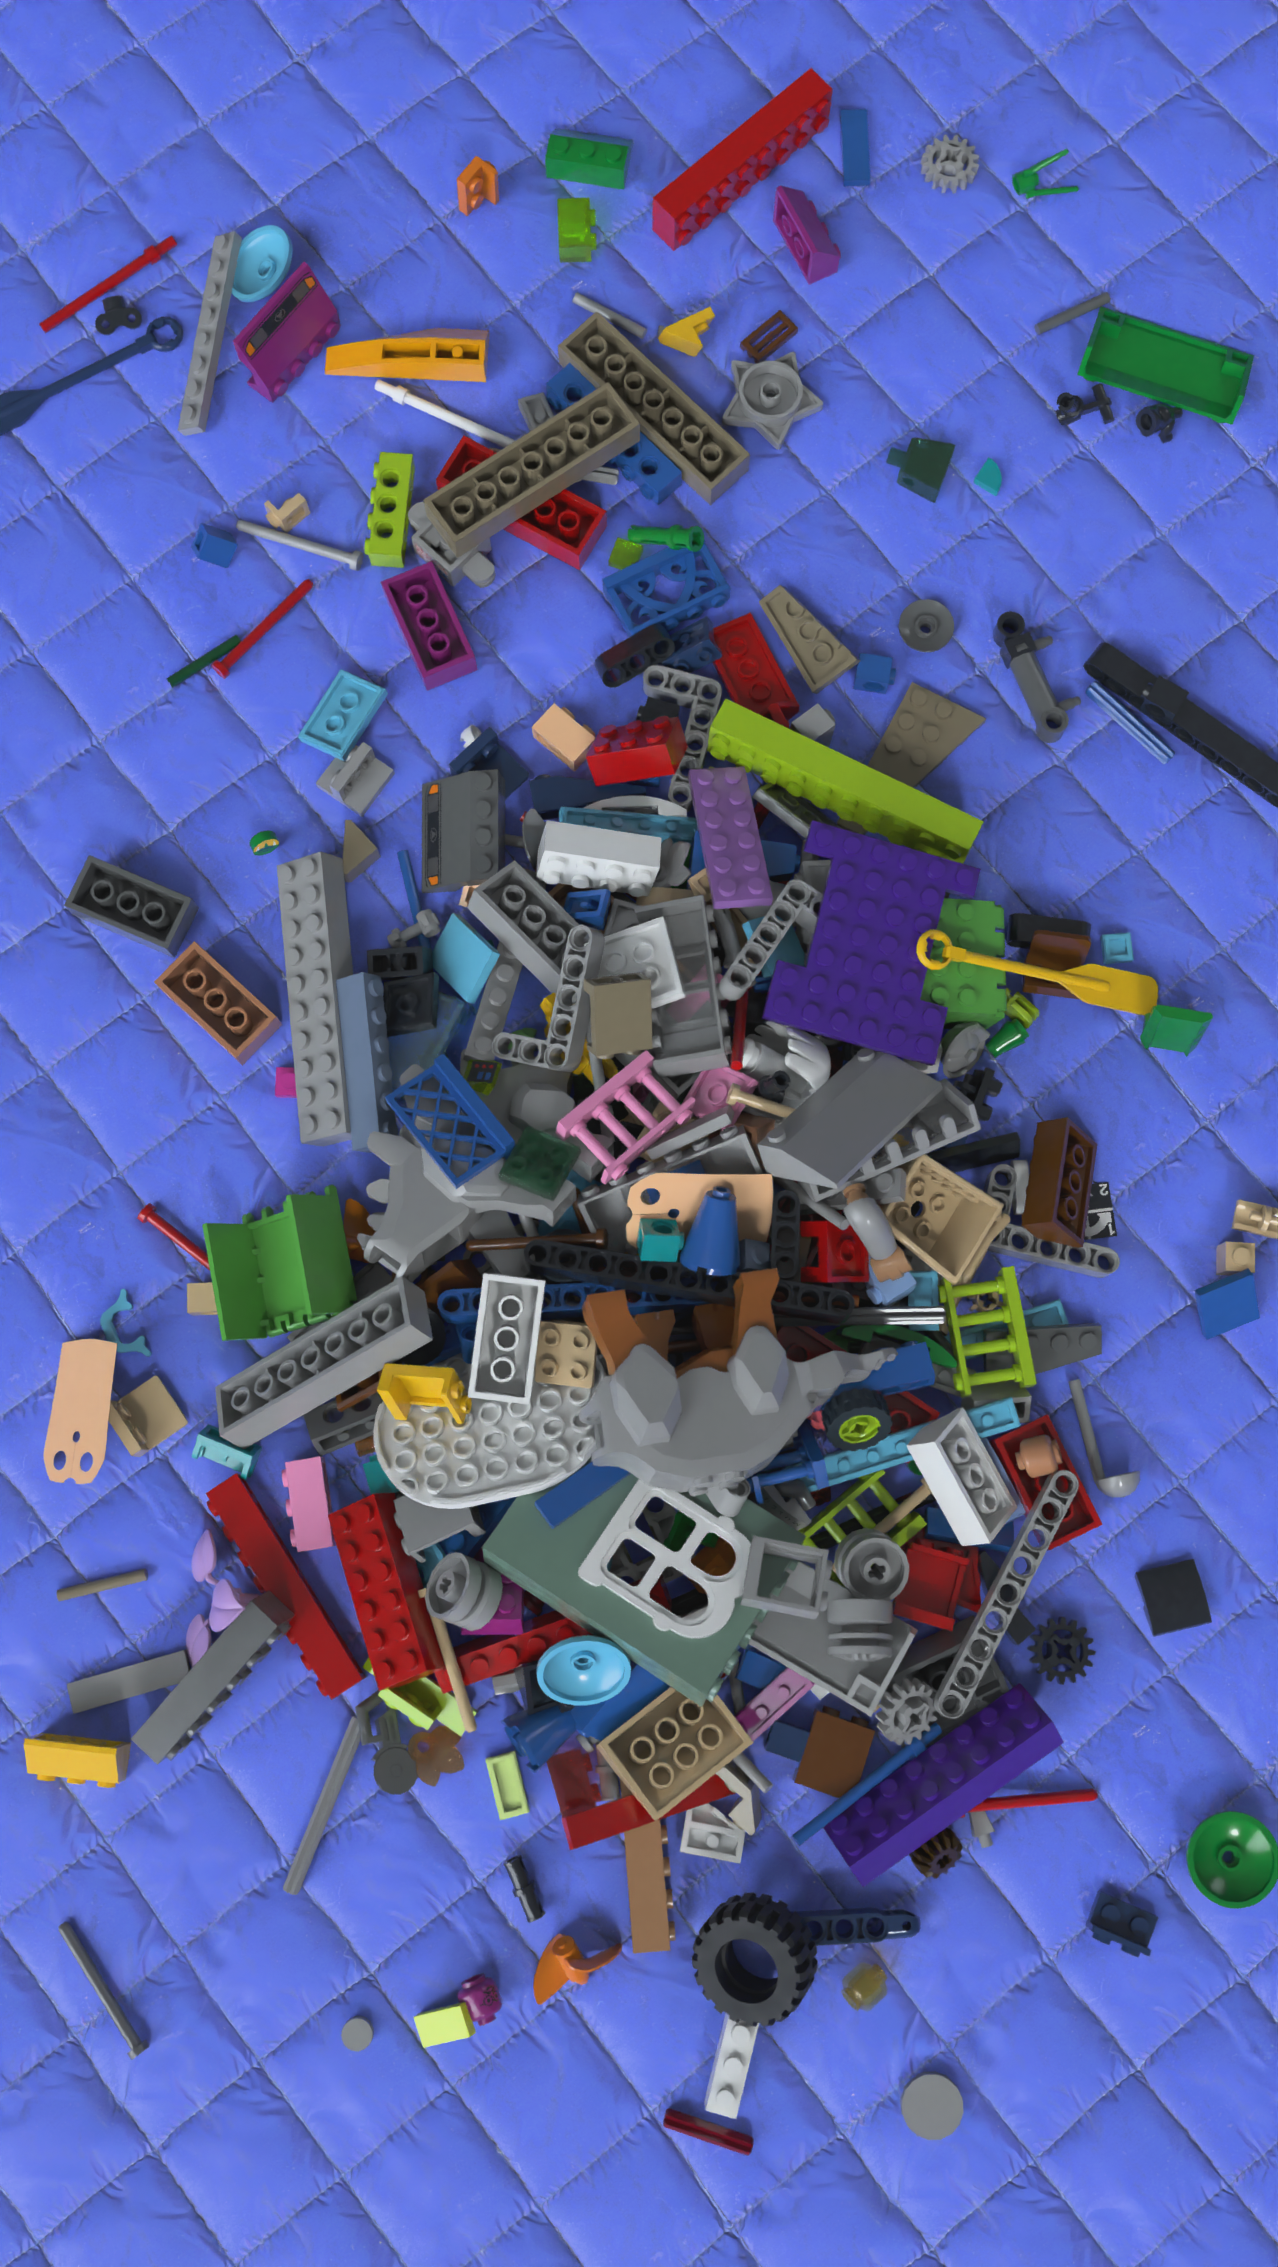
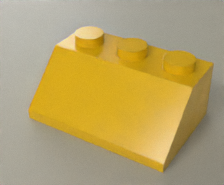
(77, 1759)

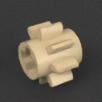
(978, 1304)

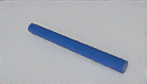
(412, 893)

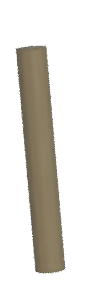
(102, 1584)

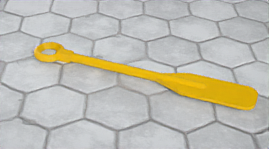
(1090, 982)

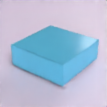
(1116, 948)

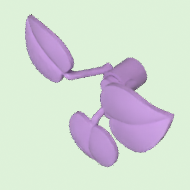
(226, 1604)

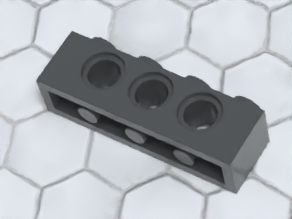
(335, 1429)

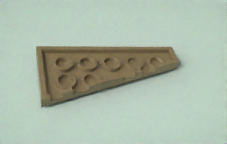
(919, 739)

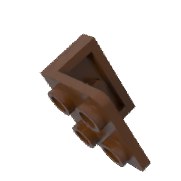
(1055, 952)

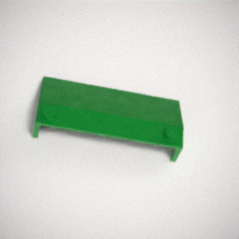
(1166, 365)

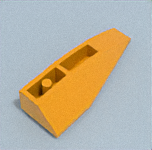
(415, 355)

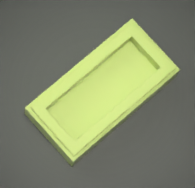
(507, 1785)

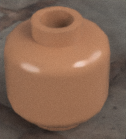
(1039, 1456)

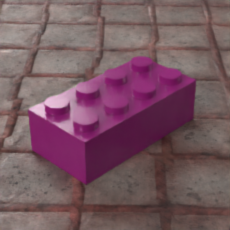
(429, 625)

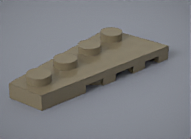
(810, 644)

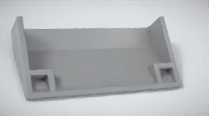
(847, 1120)
(804, 1645)

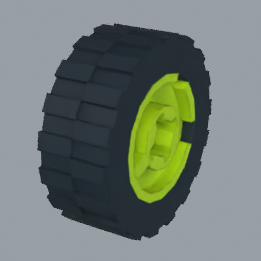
(856, 1419)

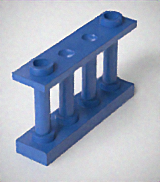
(806, 1452)

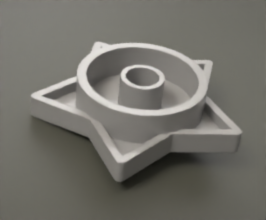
(769, 398)

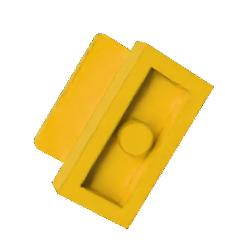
(423, 1385)

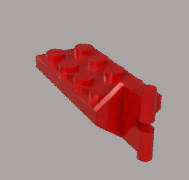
(752, 671)

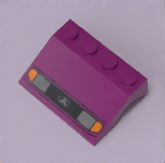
(287, 333)

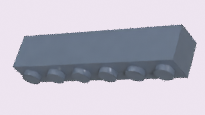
(365, 1057)

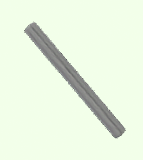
(323, 1808)

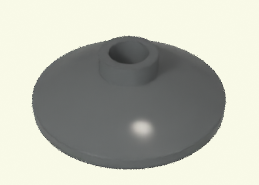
(930, 615)

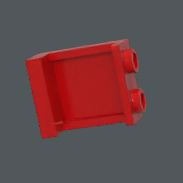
(931, 1584)

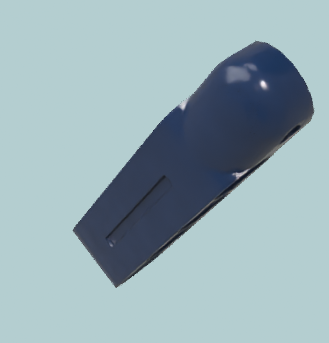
(890, 1929)

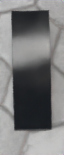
(1019, 1627)

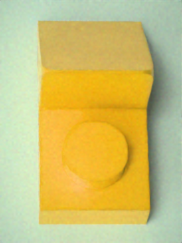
(684, 333)

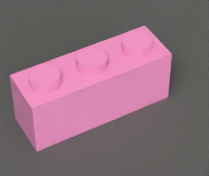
(308, 1503)

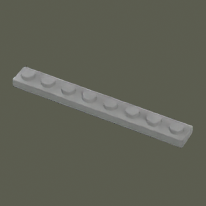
(209, 334)
(495, 1001)

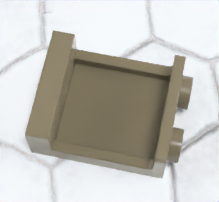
(620, 1014)

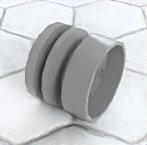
(860, 1629)

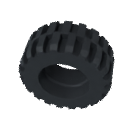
(735, 1988)

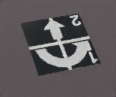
(1100, 1213)

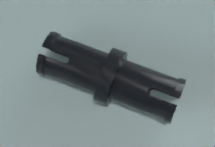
(524, 1888)

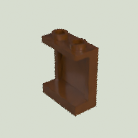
(834, 1752)

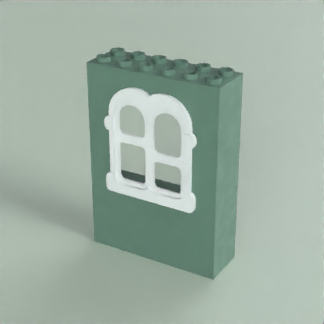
(571, 1575)

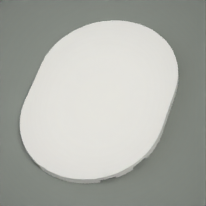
(497, 1450)

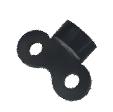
(116, 315)

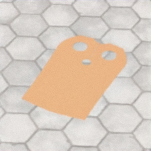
(686, 1194)
(80, 1405)

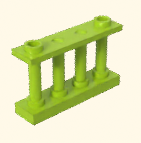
(1009, 1313)
(900, 1533)

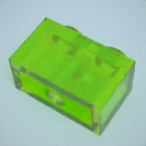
(574, 229)

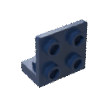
(487, 754)

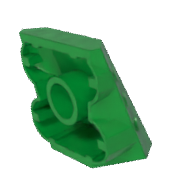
(1174, 1028)

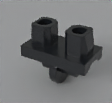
(976, 1087)

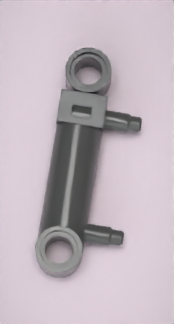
(1019, 654)

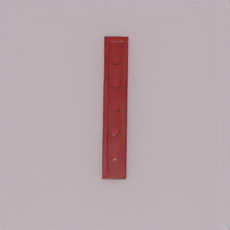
(628, 1813)

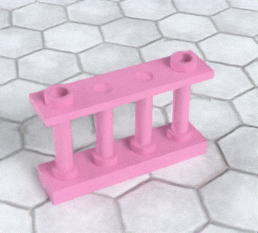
(619, 1088)

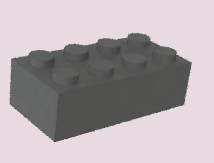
(131, 906)

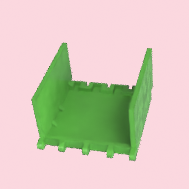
(965, 987)
(281, 1268)

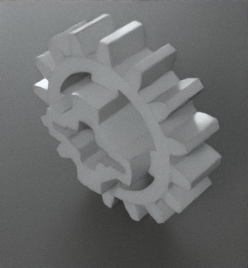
(949, 165)
(906, 1711)

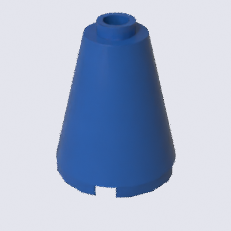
(714, 1235)
(539, 1734)

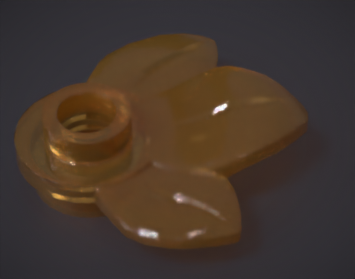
(439, 1758)

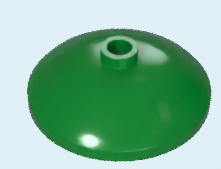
(1250, 1871)

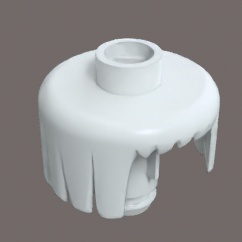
(791, 1051)

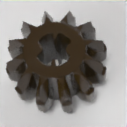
(937, 1854)

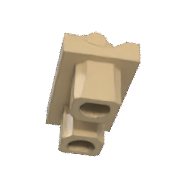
(1256, 1219)

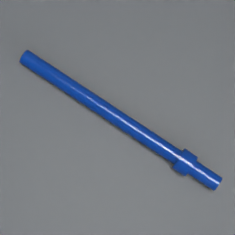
(914, 1749)

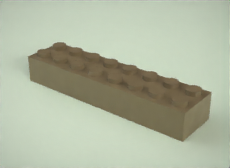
(666, 415)
(532, 469)

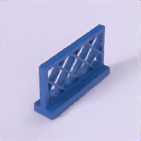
(470, 1104)

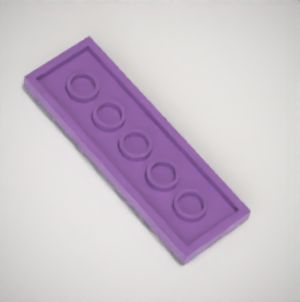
(729, 838)

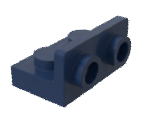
(693, 647)
(1122, 1923)

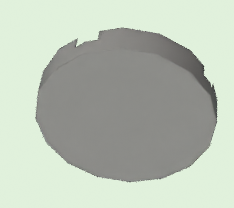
(931, 2105)

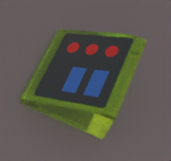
(482, 1075)

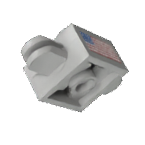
(432, 547)

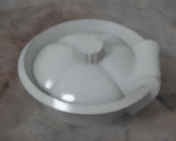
(962, 1048)

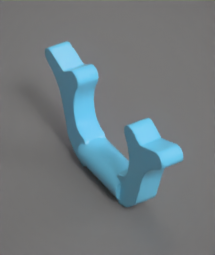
(110, 1332)

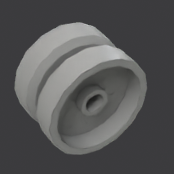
(856, 1556)
(463, 1591)

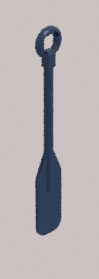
(19, 406)

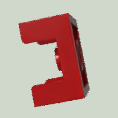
(840, 1254)

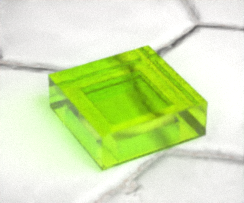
(625, 554)

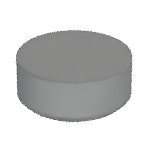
(357, 2033)

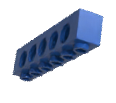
(658, 486)

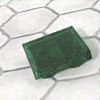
(540, 1163)

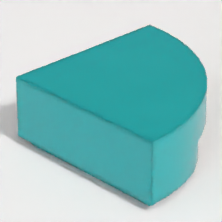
(989, 477)

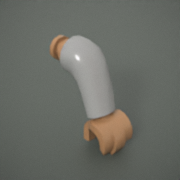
(876, 1234)

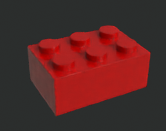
(637, 751)

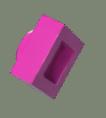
(285, 1082)

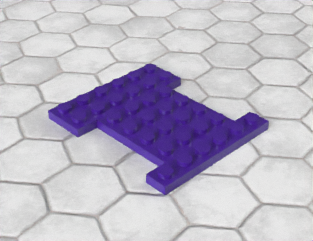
(863, 959)

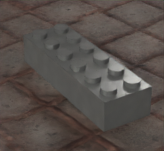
(213, 1678)

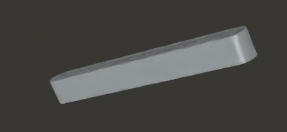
(993, 1601)

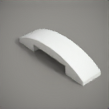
(640, 804)

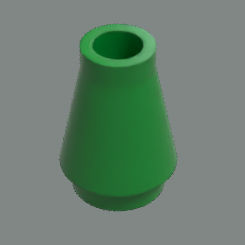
(1008, 1037)

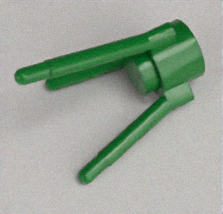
(1026, 180)

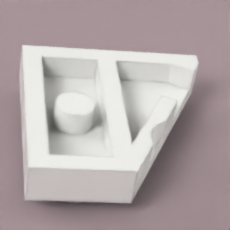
(711, 1835)

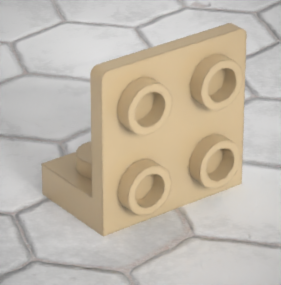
(566, 1354)
(146, 1417)

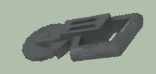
(393, 1766)

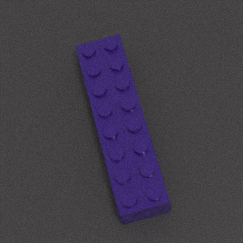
(943, 1784)

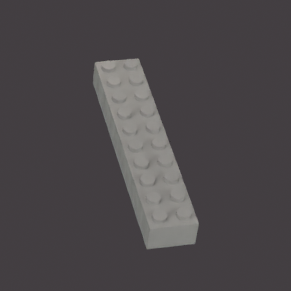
(537, 935)
(315, 957)

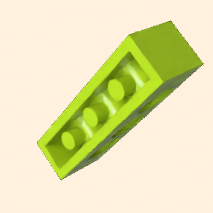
(389, 469)

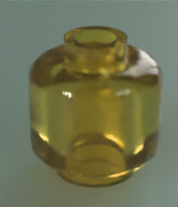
(864, 1986)

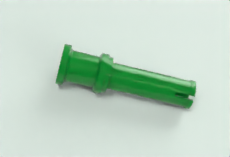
(675, 537)

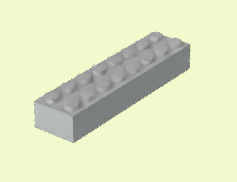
(323, 1363)

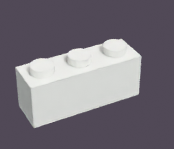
(730, 2067)

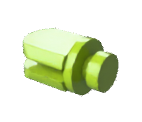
(1021, 1009)

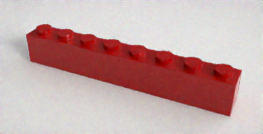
(279, 1573)
(501, 1653)

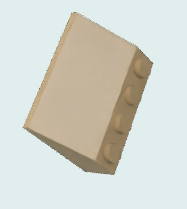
(673, 1748)

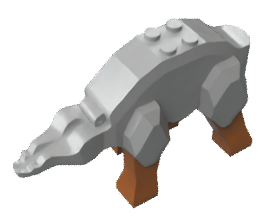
(720, 1409)

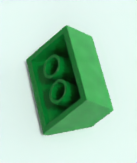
(588, 158)

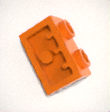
(475, 183)

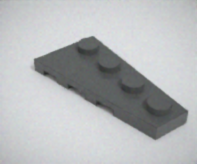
(1049, 1346)

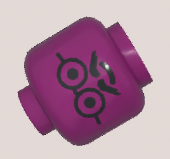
(481, 1998)

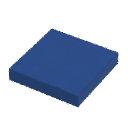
(1227, 1304)

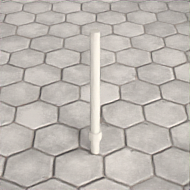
(403, 396)

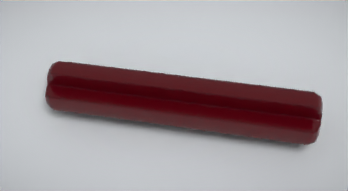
(708, 2131)

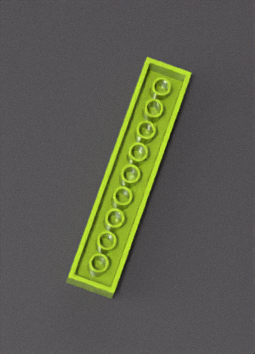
(841, 784)

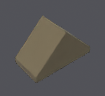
(357, 852)

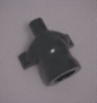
(1158, 418)

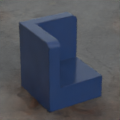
(787, 1740)

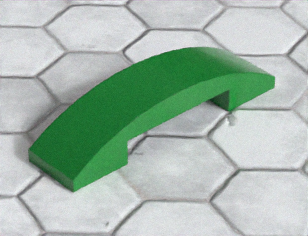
(864, 1333)

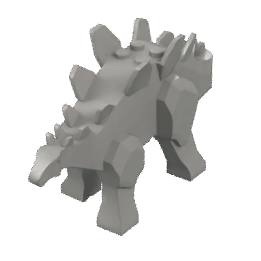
(432, 1217)

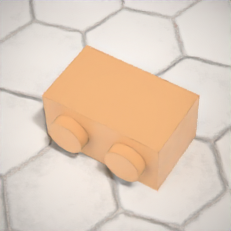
(564, 736)

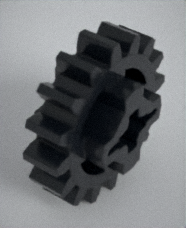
(1071, 1641)

